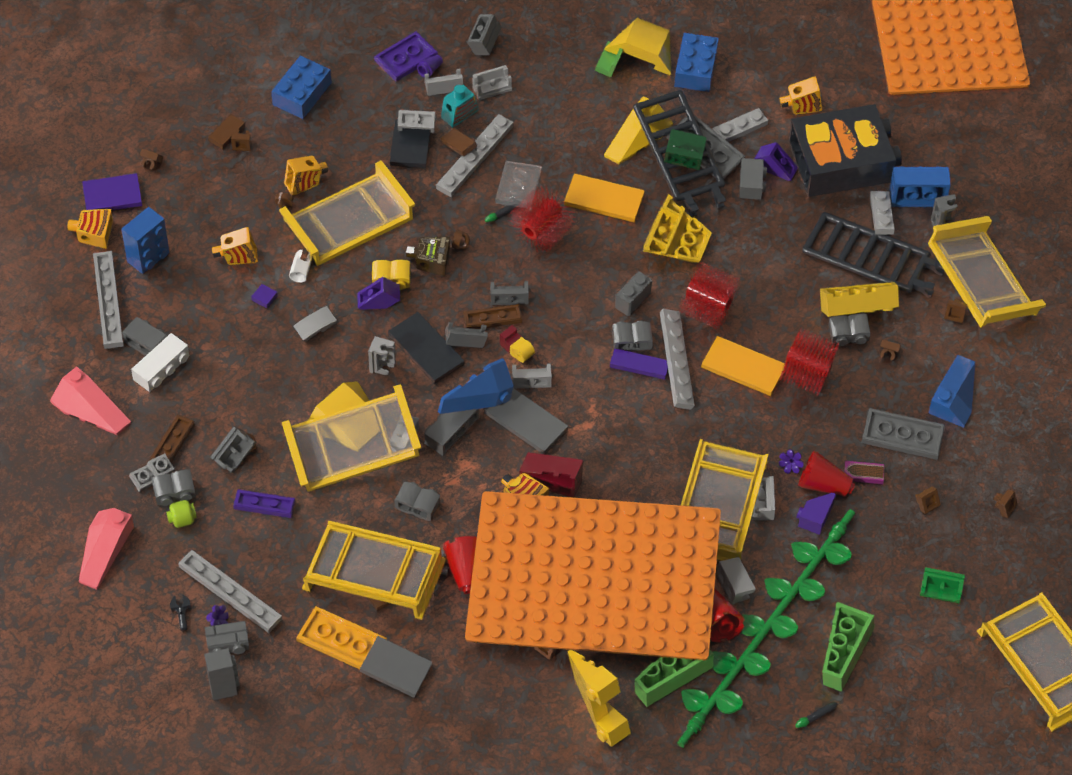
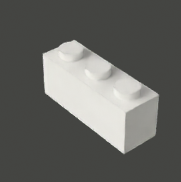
(160, 362)

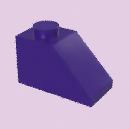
(777, 161)
(379, 295)
(815, 513)

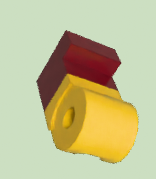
(516, 344)

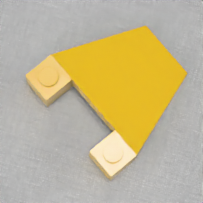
(597, 688)

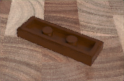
(493, 316)
(174, 438)

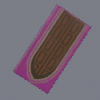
(865, 472)

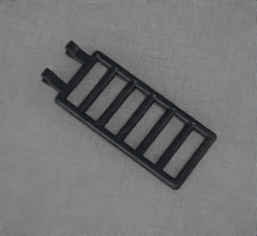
(665, 167)
(925, 262)

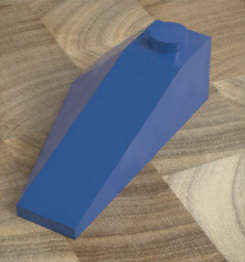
(481, 391)
(955, 393)

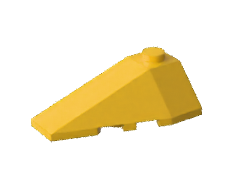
(631, 135)

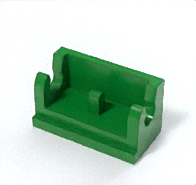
(942, 585)

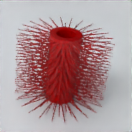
(540, 220)
(707, 293)
(802, 358)

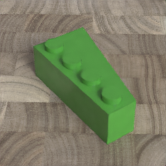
(846, 643)
(667, 676)

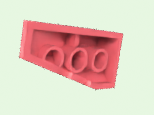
(85, 400)
(103, 543)

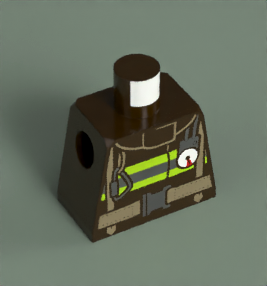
(431, 254)

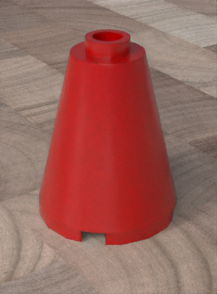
(825, 476)
(460, 558)
(726, 619)

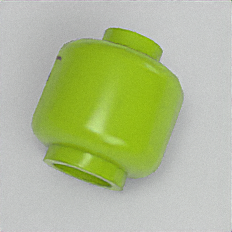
(181, 514)

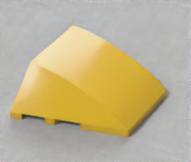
(646, 43)
(677, 234)
(343, 397)

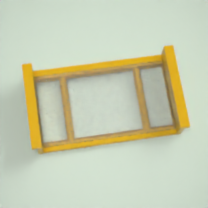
(351, 216)
(980, 272)
(353, 441)
(730, 482)
(376, 566)
(1040, 652)

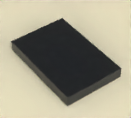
(409, 147)

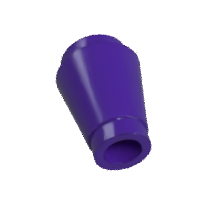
(429, 65)

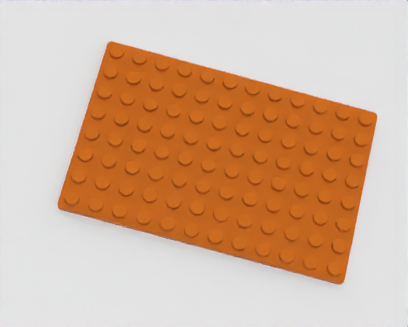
(949, 45)
(594, 575)

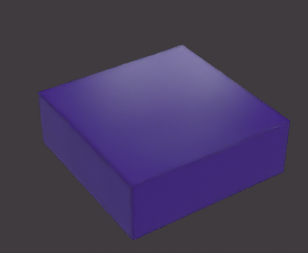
(264, 296)

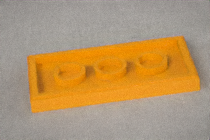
(604, 197)
(743, 365)
(337, 637)

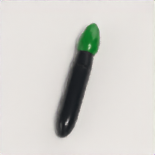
(493, 216)
(803, 722)

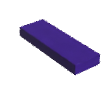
(639, 364)
(264, 503)

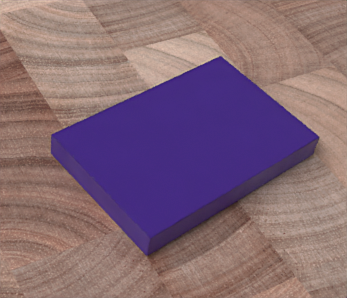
(404, 56)
(112, 193)

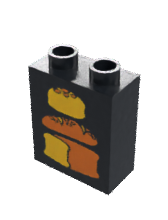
(843, 150)

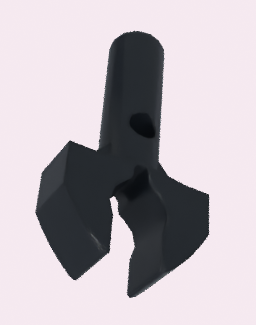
(181, 611)

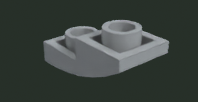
(314, 323)
(143, 477)

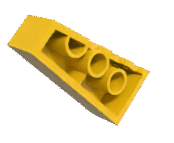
(859, 298)

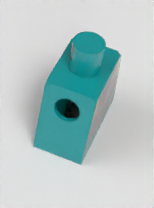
(458, 105)

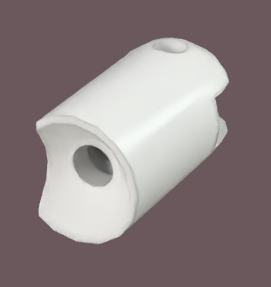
(300, 268)

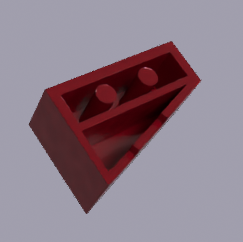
(557, 473)

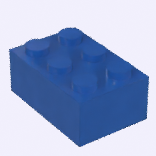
(696, 62)
(301, 87)
(918, 186)
(145, 240)

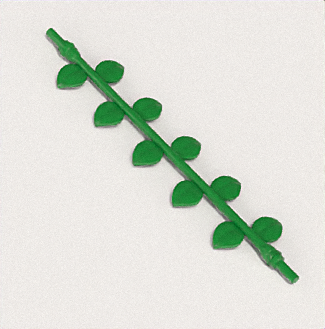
(782, 627)

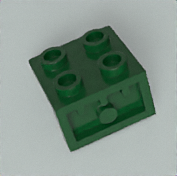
(685, 149)

